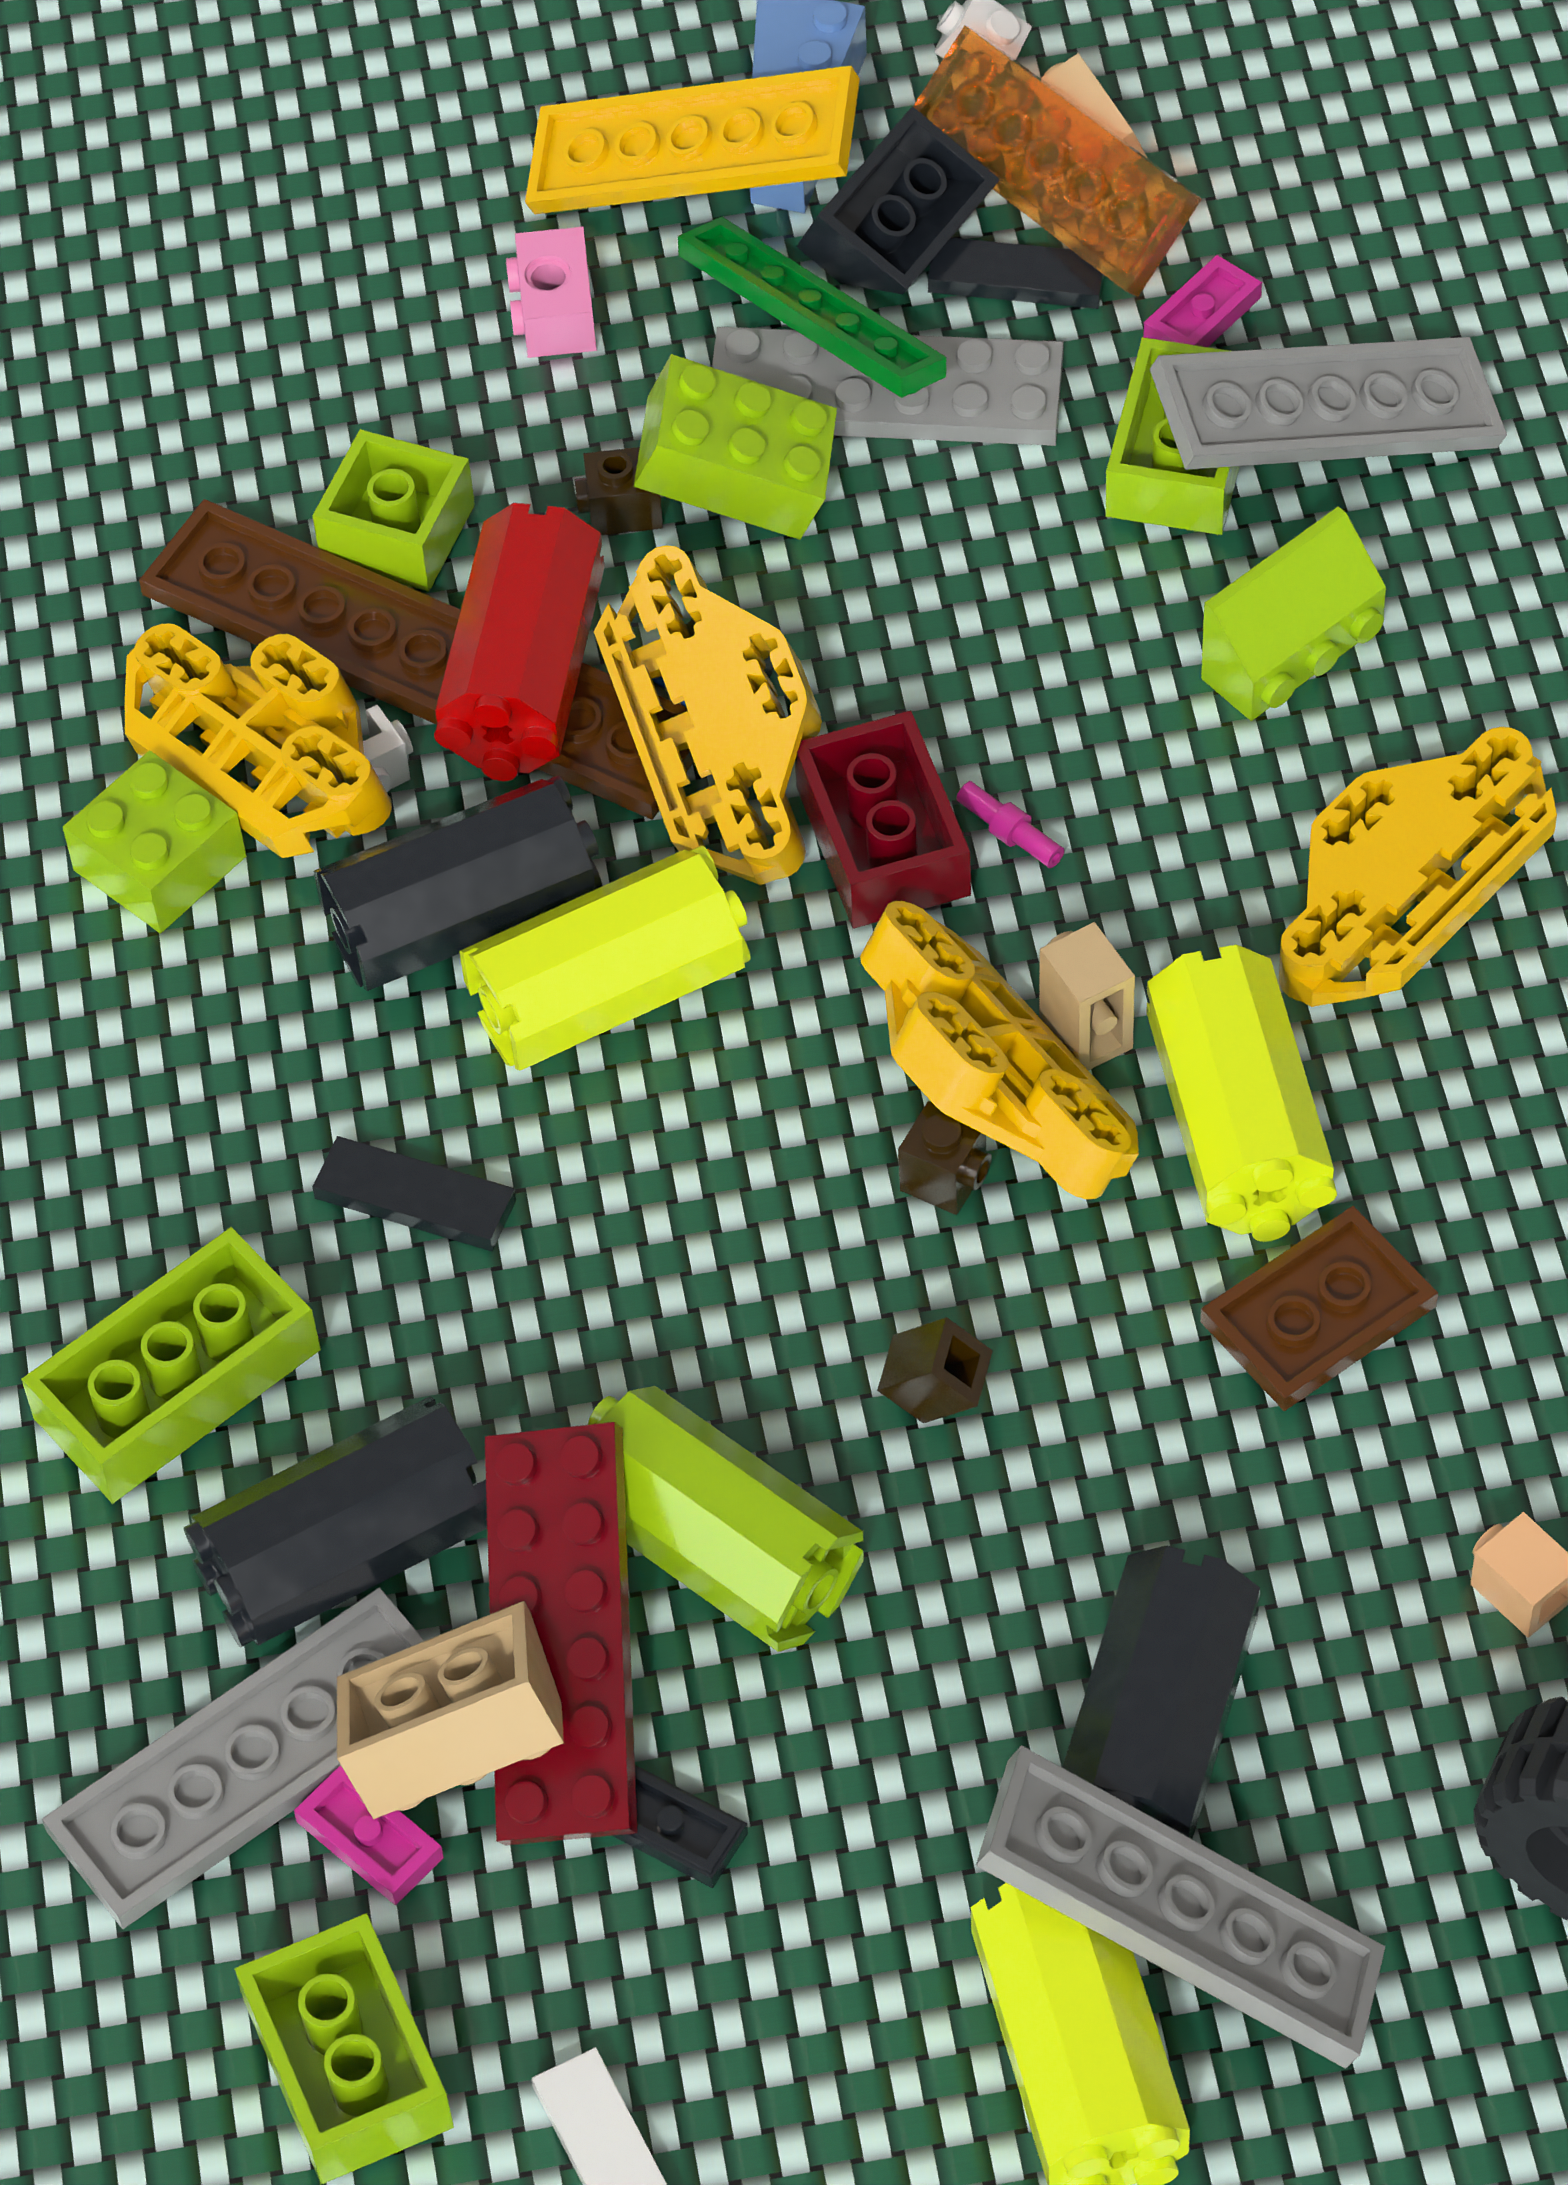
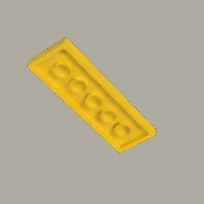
(693, 140)

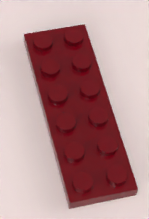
(564, 1552)

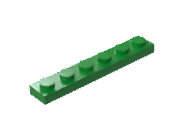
(812, 307)

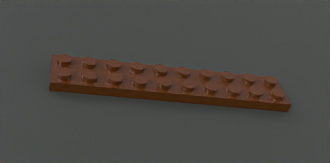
(376, 634)

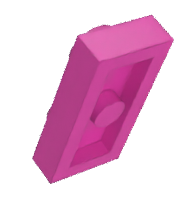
(1205, 305)
(383, 1851)

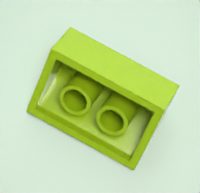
(1291, 616)

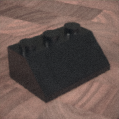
(898, 208)

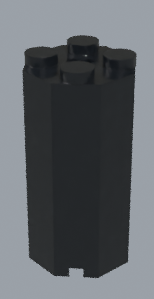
(457, 881)
(339, 1522)
(1164, 1683)

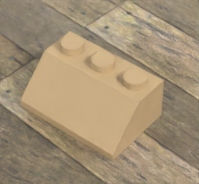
(447, 1711)

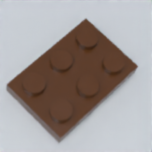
(1318, 1308)

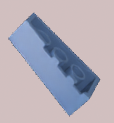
(803, 38)

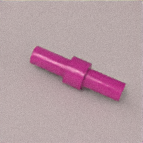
(1010, 824)

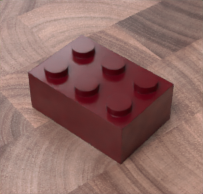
(882, 818)

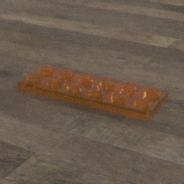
(1057, 161)

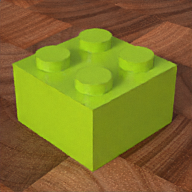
(395, 508)
(154, 841)

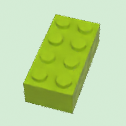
(171, 1364)

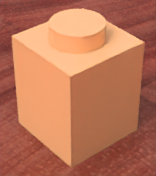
(1521, 1573)

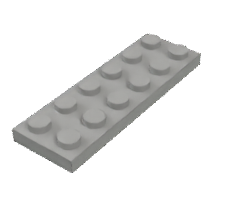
(989, 393)
(1327, 402)
(222, 1769)
(1182, 1906)

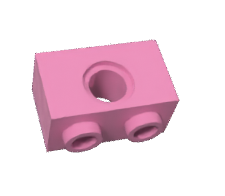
(554, 292)

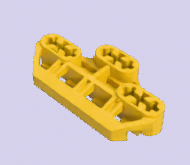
(280, 714)
(731, 717)
(1413, 832)
(991, 1056)

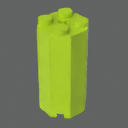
(729, 1521)

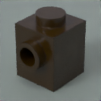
(611, 495)
(942, 1160)
(935, 1370)

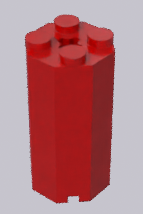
(520, 640)

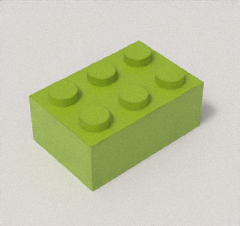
(735, 447)
(1145, 467)
(344, 2048)

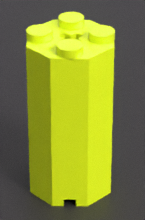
(606, 957)
(1239, 1092)
(1080, 2046)

